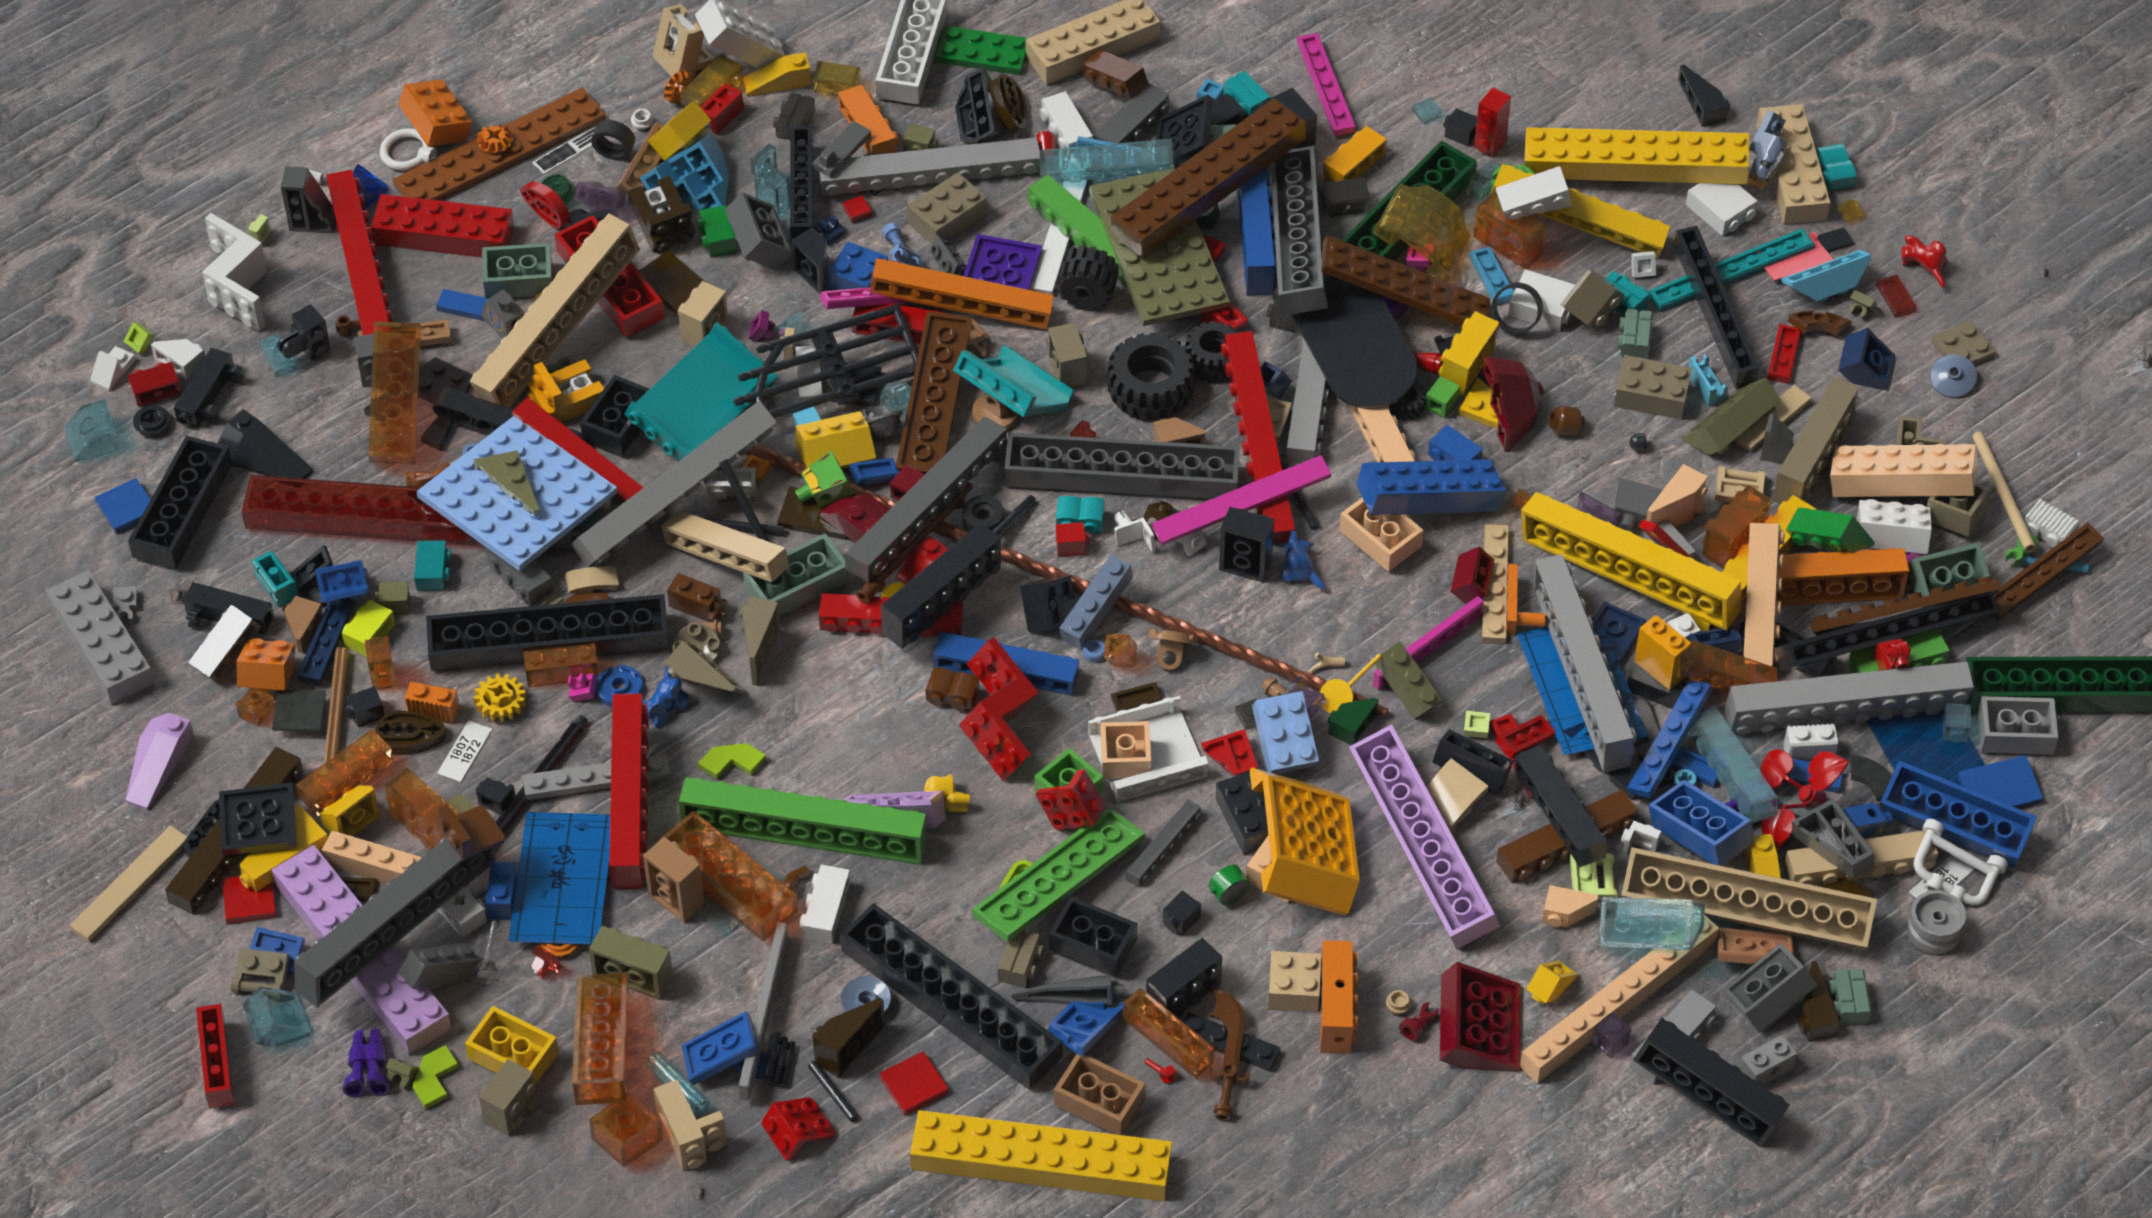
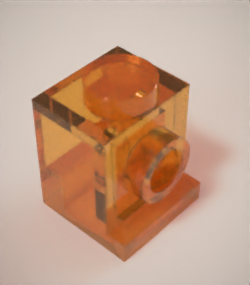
(255, 705)

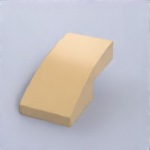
(591, 578)

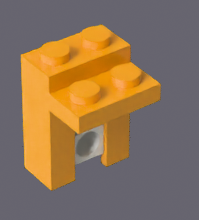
(564, 392)

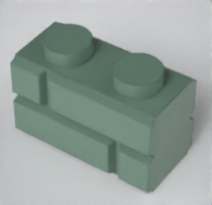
(1636, 333)
(1851, 997)

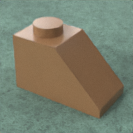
(1177, 431)
(302, 620)

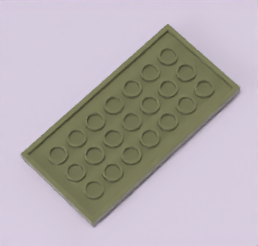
(1173, 278)

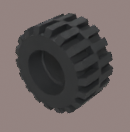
(1208, 338)

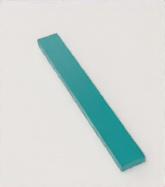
(1735, 267)

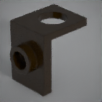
(1159, 511)

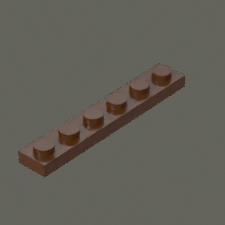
(2046, 568)

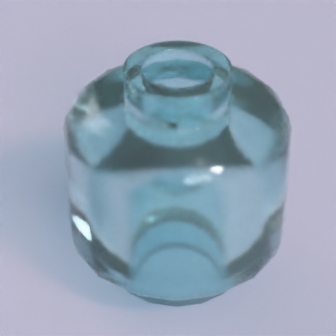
(896, 396)

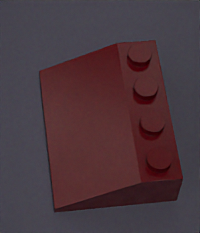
(1479, 1019)

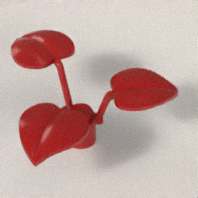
(1775, 767)

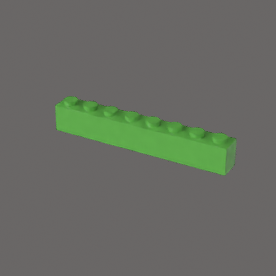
(1070, 216)

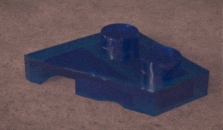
(370, 185)

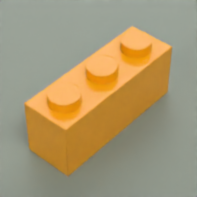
(1355, 156)

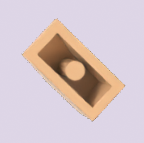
(1568, 906)

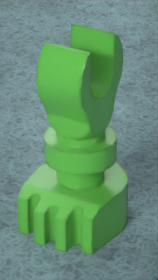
(2018, 552)

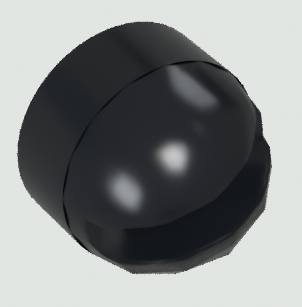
(1638, 442)

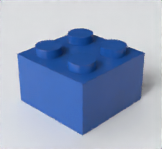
(853, 268)

